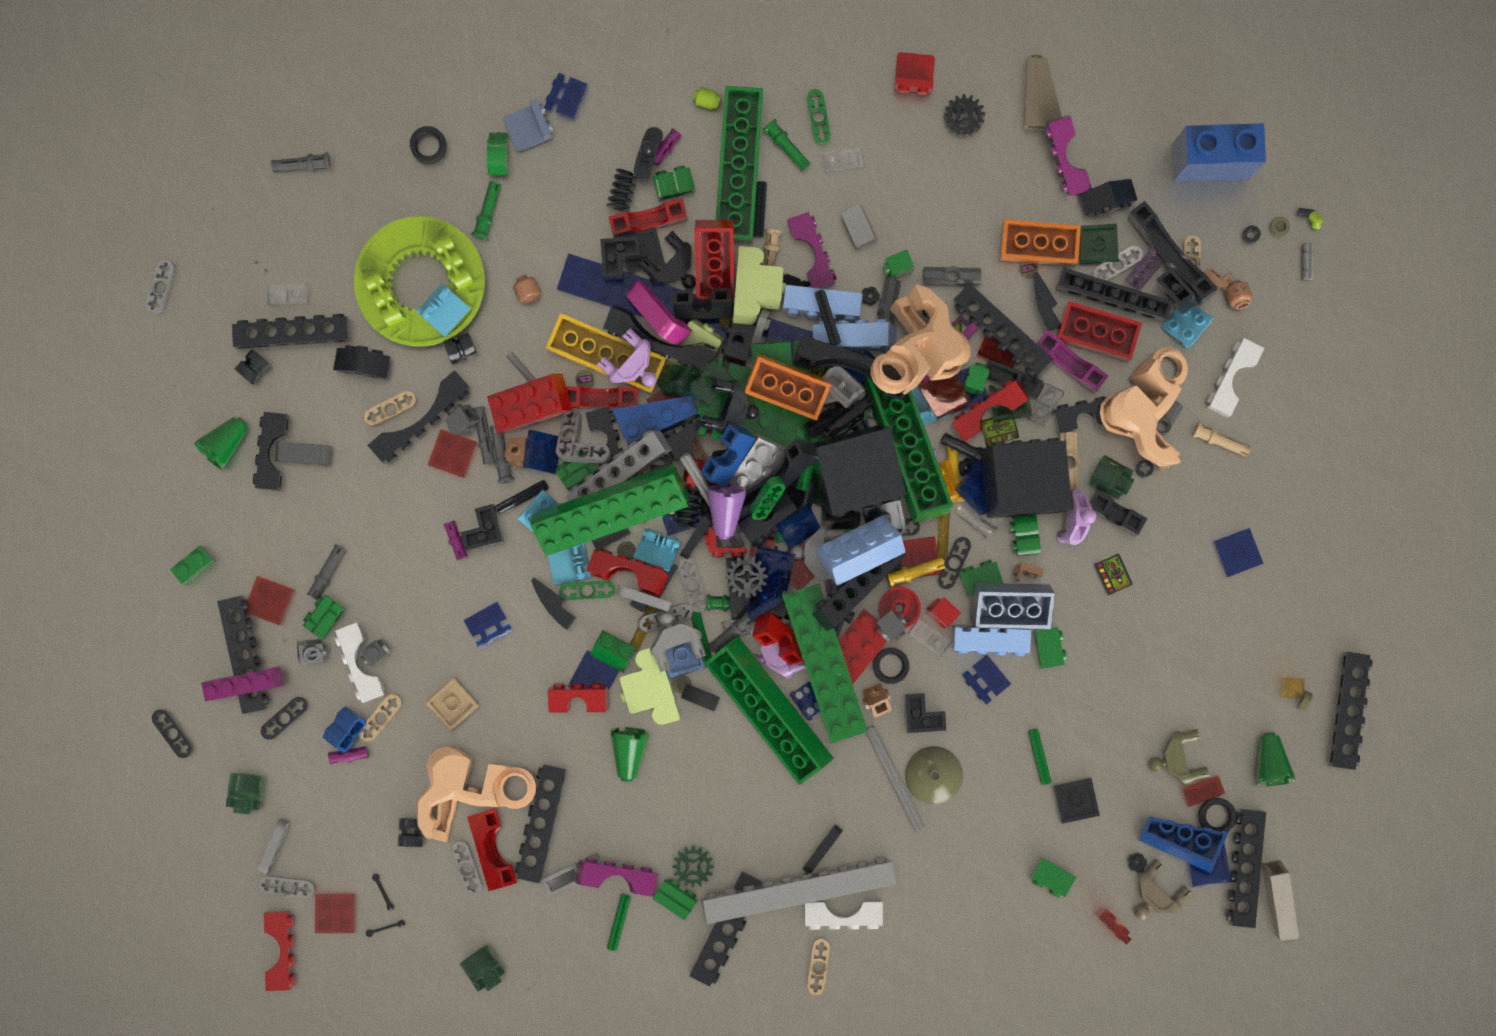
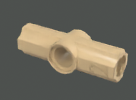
(1071, 446)

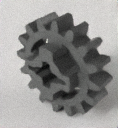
(746, 568)

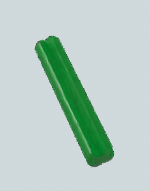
(698, 624)
(1039, 756)
(618, 922)

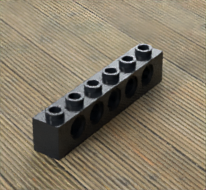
(1114, 295)
(970, 296)
(241, 330)
(226, 608)
(828, 616)
(1344, 701)
(534, 873)
(1252, 878)
(699, 971)

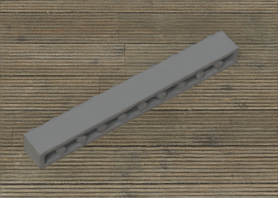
(798, 891)

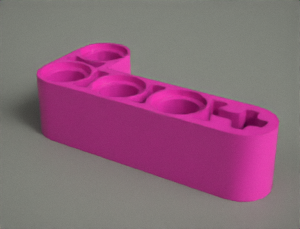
(657, 314)

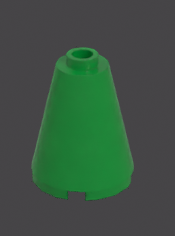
(222, 441)
(628, 751)
(1273, 762)

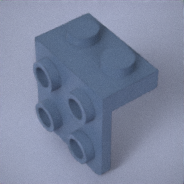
(528, 126)

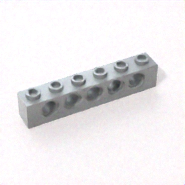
(657, 449)

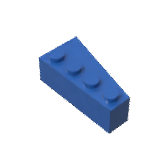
(654, 416)
(1185, 841)

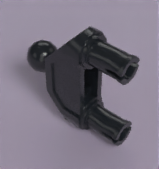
(647, 153)
(675, 267)
(734, 407)

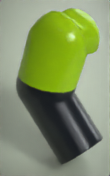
(1313, 215)

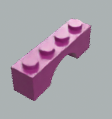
(1061, 132)
(803, 230)
(1078, 368)
(242, 683)
(593, 874)

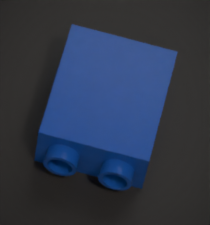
(1218, 152)

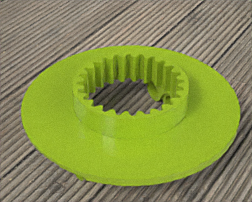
(391, 246)

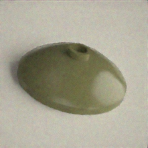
(919, 773)

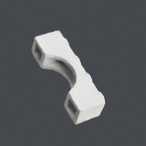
(1224, 399)
(350, 640)
(868, 914)

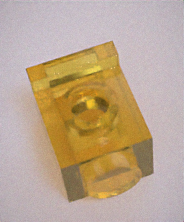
(1292, 687)

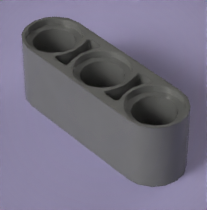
(303, 453)

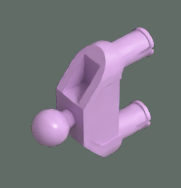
(635, 364)
(1078, 519)
(775, 663)

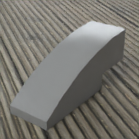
(564, 878)

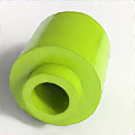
(707, 98)

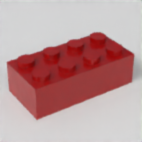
(714, 256)
(1099, 331)
(529, 403)
(861, 644)

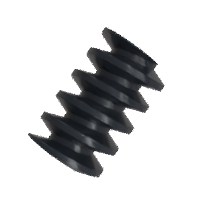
(620, 194)
(687, 514)

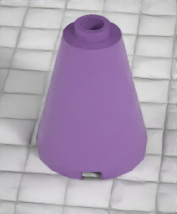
(725, 508)

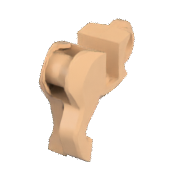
(927, 349)
(1138, 408)
(449, 779)

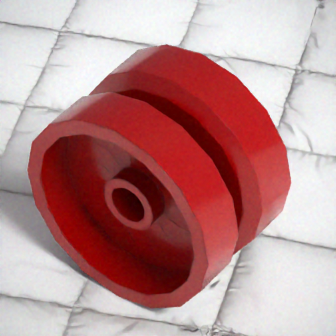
(904, 597)

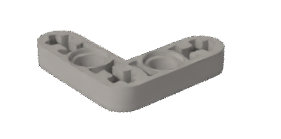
(574, 447)

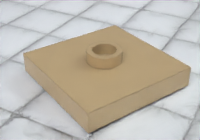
(452, 704)

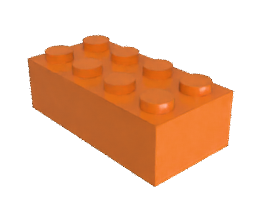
(1040, 243)
(787, 386)

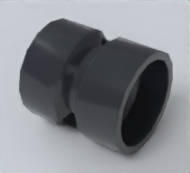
(460, 348)
(252, 366)
(409, 839)

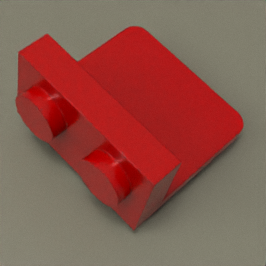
(914, 73)
(710, 541)

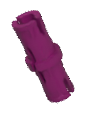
(666, 145)
(455, 540)
(351, 754)

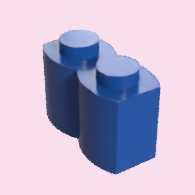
(344, 729)

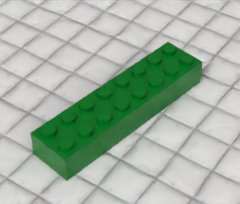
(739, 159)
(921, 474)
(610, 510)
(825, 666)
(769, 710)

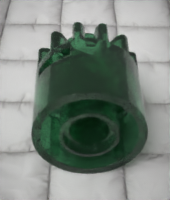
(1112, 477)
(244, 792)
(483, 969)

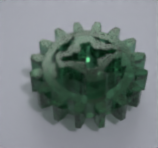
(686, 859)

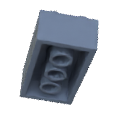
(1012, 605)

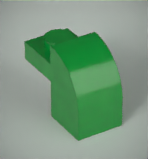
(497, 153)

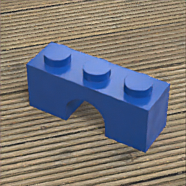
(722, 468)

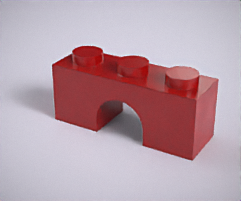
(770, 630)
(594, 696)

